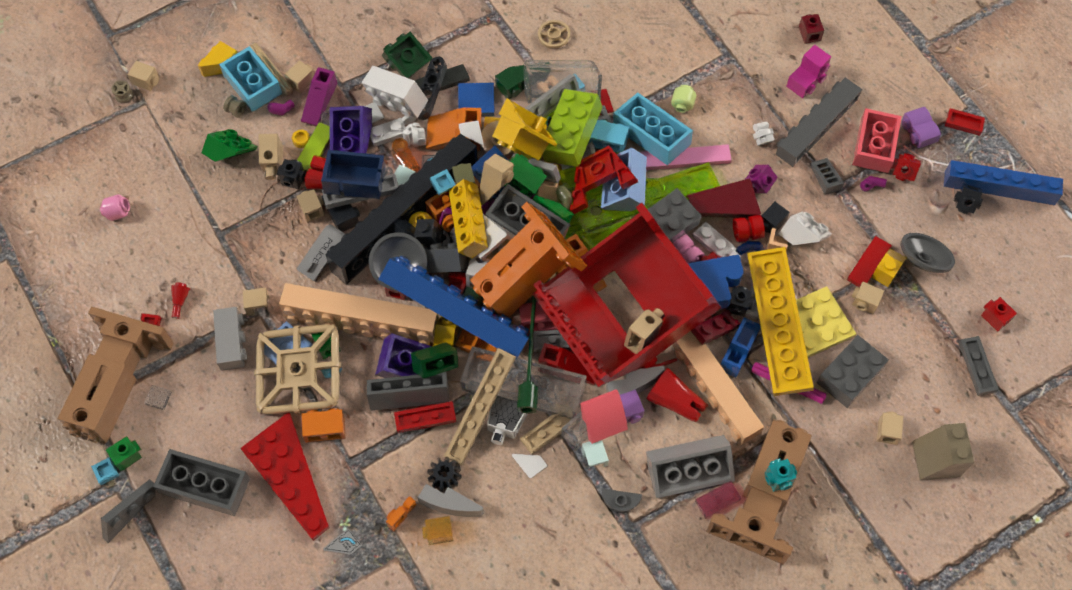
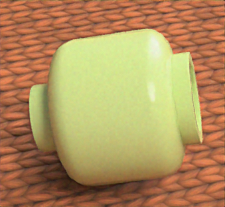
(683, 98)

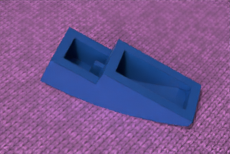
(740, 347)

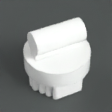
(763, 133)
(415, 137)

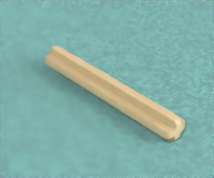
(284, 85)

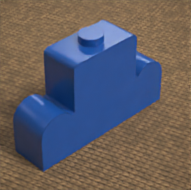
(719, 275)

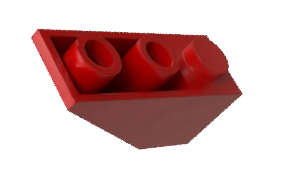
(563, 359)

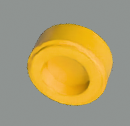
(300, 138)

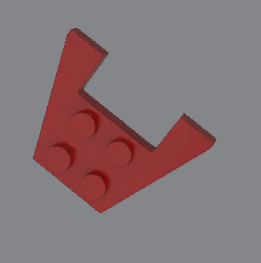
(597, 170)

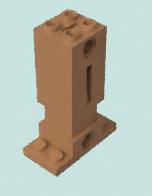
(108, 375)
(761, 502)

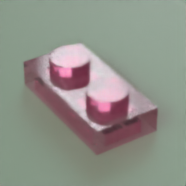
(718, 499)

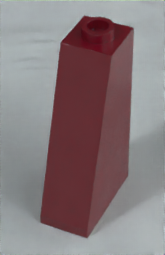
(726, 201)

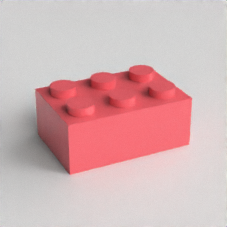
(877, 140)

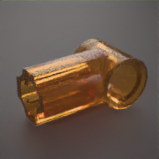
(405, 156)

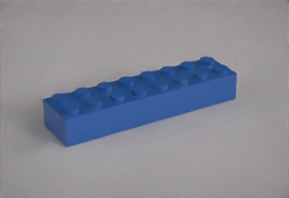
(455, 306)

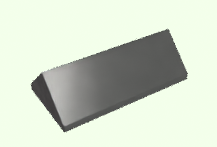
(509, 213)

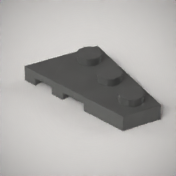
(123, 513)

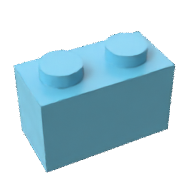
(610, 135)

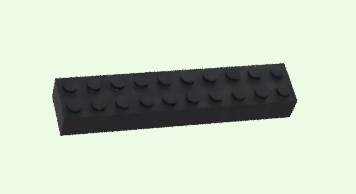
(353, 251)

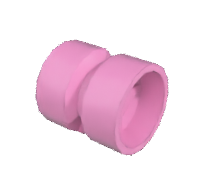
(687, 249)

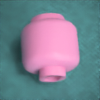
(115, 207)

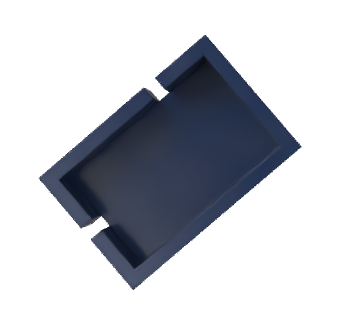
(353, 174)

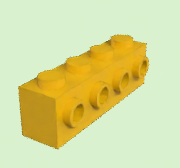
(468, 218)

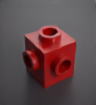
(906, 173)

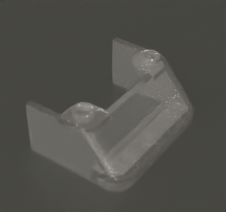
(545, 74)

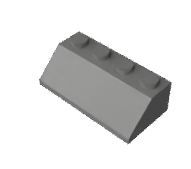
(690, 466)

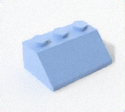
(626, 200)

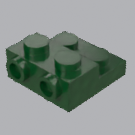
(406, 55)

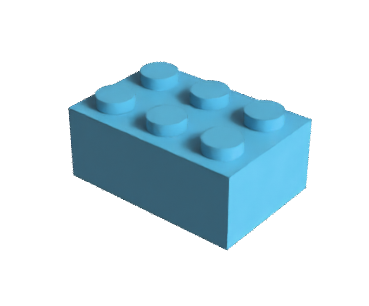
(250, 78)

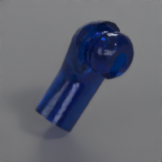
(749, 245)

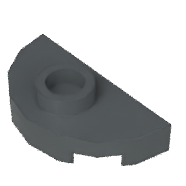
(620, 501)

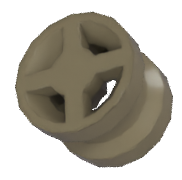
(122, 87)
(234, 106)

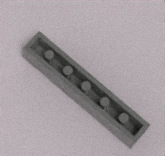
(818, 122)

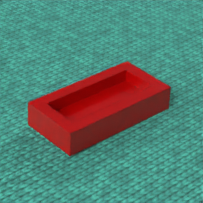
(965, 121)

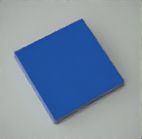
(477, 96)

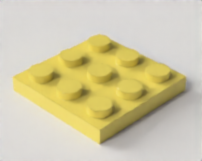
(822, 321)

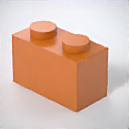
(323, 425)

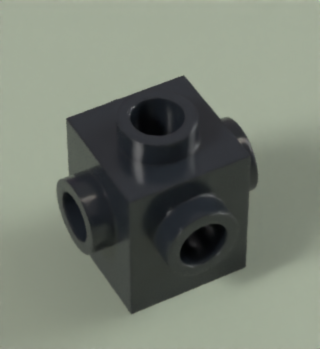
(291, 173)
(971, 194)
(740, 301)

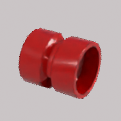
(751, 228)

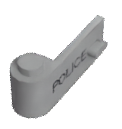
(315, 258)

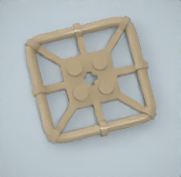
(306, 377)

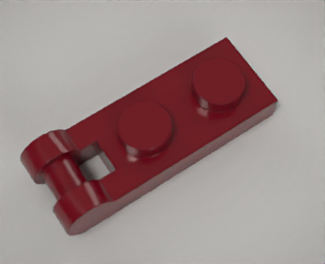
(715, 327)

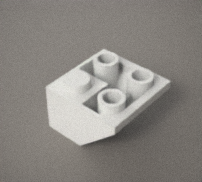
(803, 229)

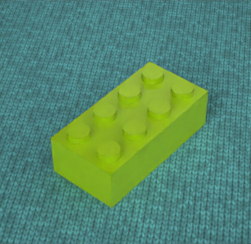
(572, 126)

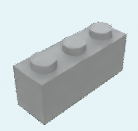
(229, 338)

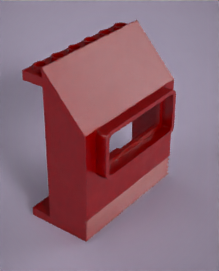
(655, 278)

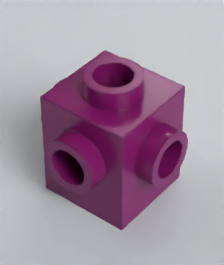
(762, 178)

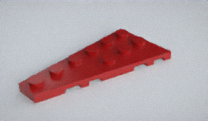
(283, 466)

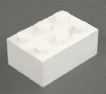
(394, 92)

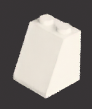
(496, 238)

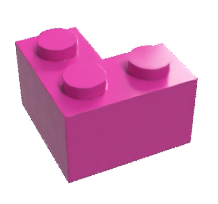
(810, 72)

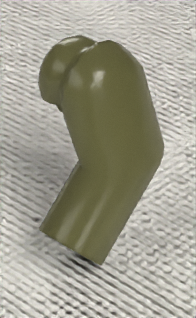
(565, 196)

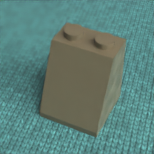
(943, 452)

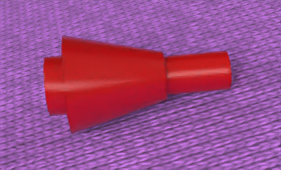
(179, 294)

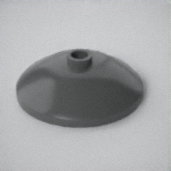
(392, 246)
(927, 253)

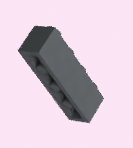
(407, 391)

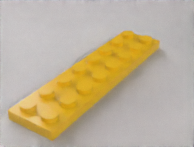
(780, 322)

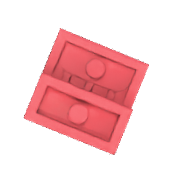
(604, 416)

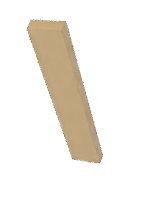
(480, 406)

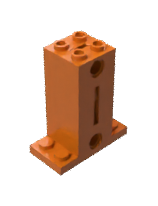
(528, 257)

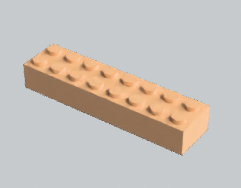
(357, 314)

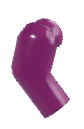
(280, 109)
(871, 181)

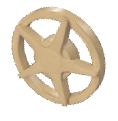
(554, 34)

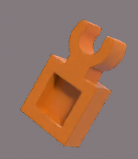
(397, 516)

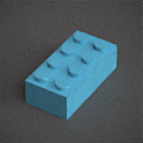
(653, 128)

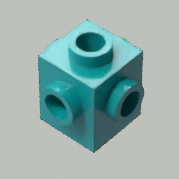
(776, 479)

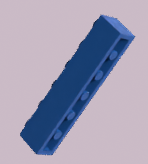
(1004, 182)

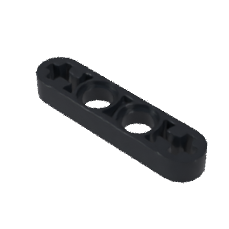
(432, 88)

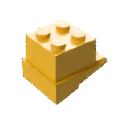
(522, 131)

